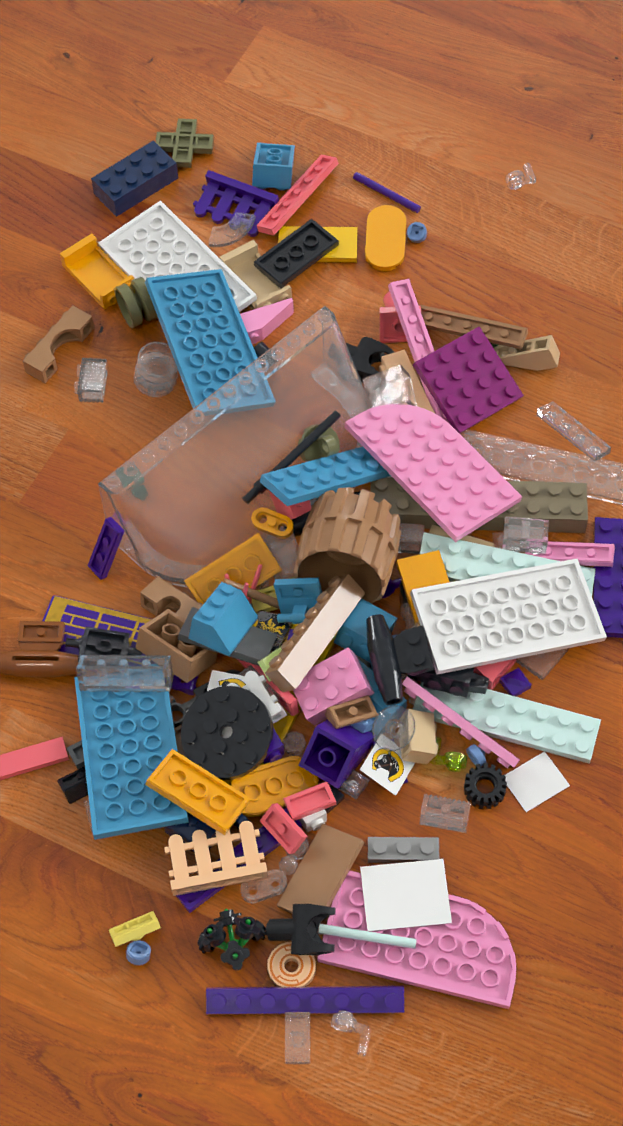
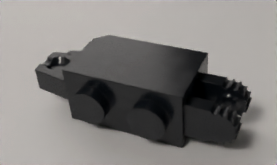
(454, 682)

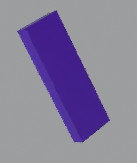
(106, 548)

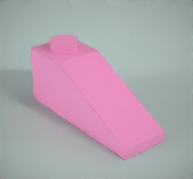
(266, 319)

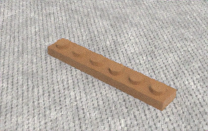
(460, 324)

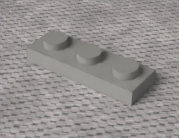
(402, 849)

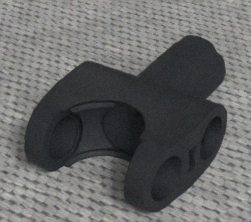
(366, 354)
(302, 929)

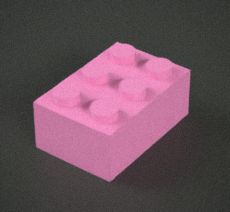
(330, 684)

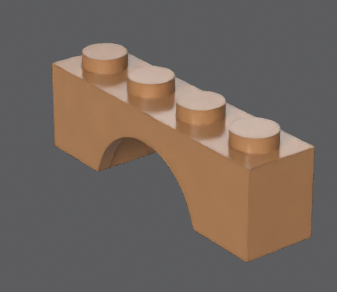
(73, 326)

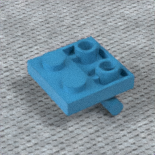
(296, 598)

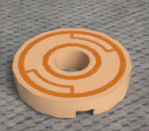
(283, 978)

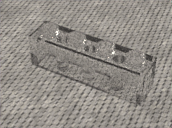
(124, 673)

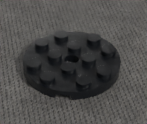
(250, 735)

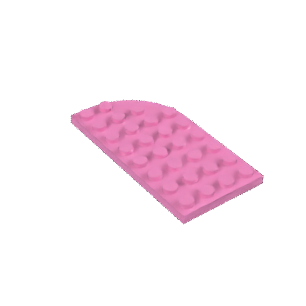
(434, 466)
(454, 958)

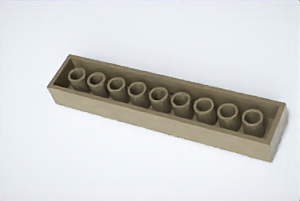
(558, 502)

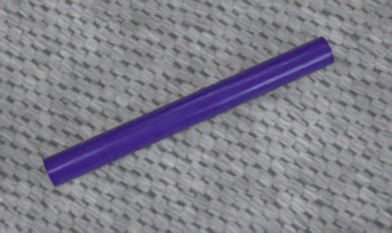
(386, 192)

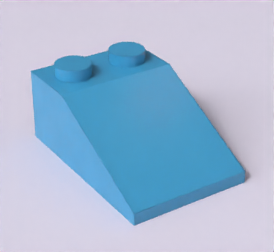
(273, 166)

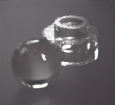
(289, 864)

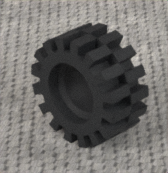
(483, 799)

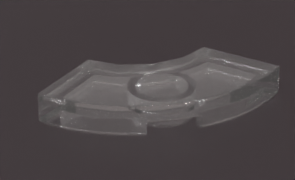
(232, 231)

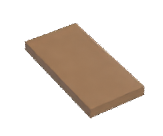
(322, 869)

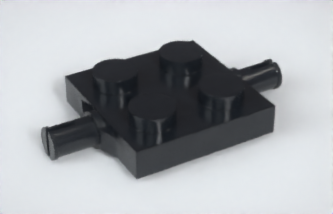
(102, 642)

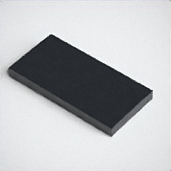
(296, 253)

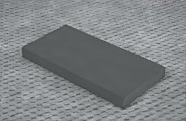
(251, 649)

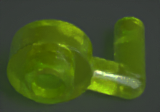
(452, 760)

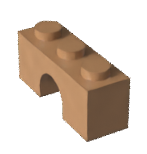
(162, 596)

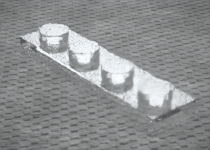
(573, 431)

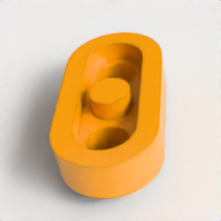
(273, 523)

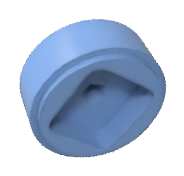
(417, 232)
(476, 755)
(138, 952)

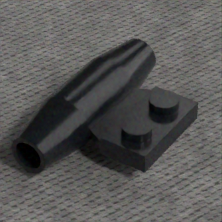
(395, 656)

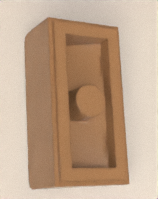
(351, 712)

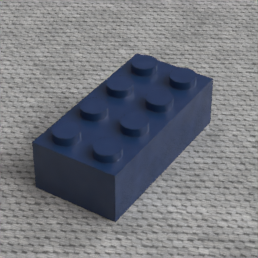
(134, 178)

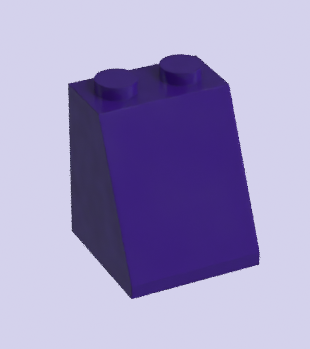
(335, 752)

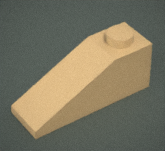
(536, 354)

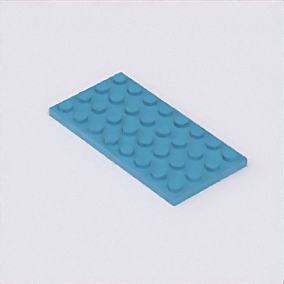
(201, 329)
(122, 745)

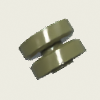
(135, 302)

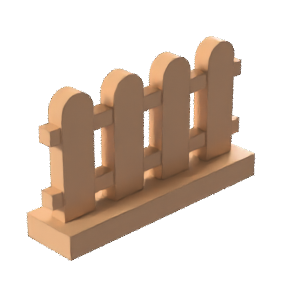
(207, 878)

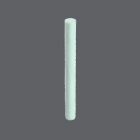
(367, 936)

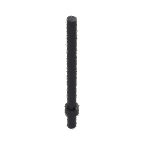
(294, 454)

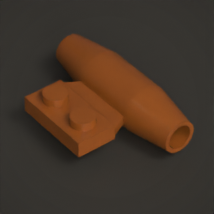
(39, 652)

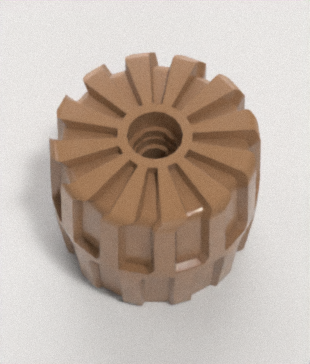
(350, 537)

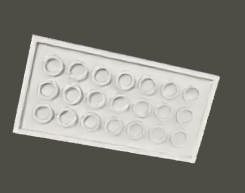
(163, 245)
(507, 615)

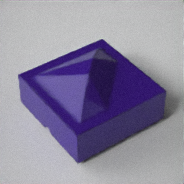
(515, 682)

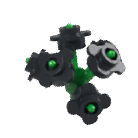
(246, 929)

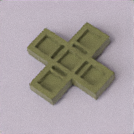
(185, 142)

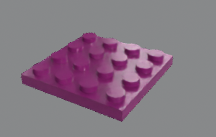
(468, 380)

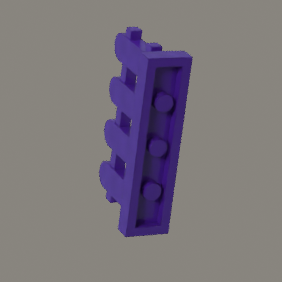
(232, 191)

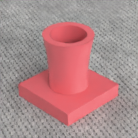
(390, 325)

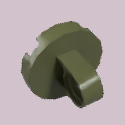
(324, 446)

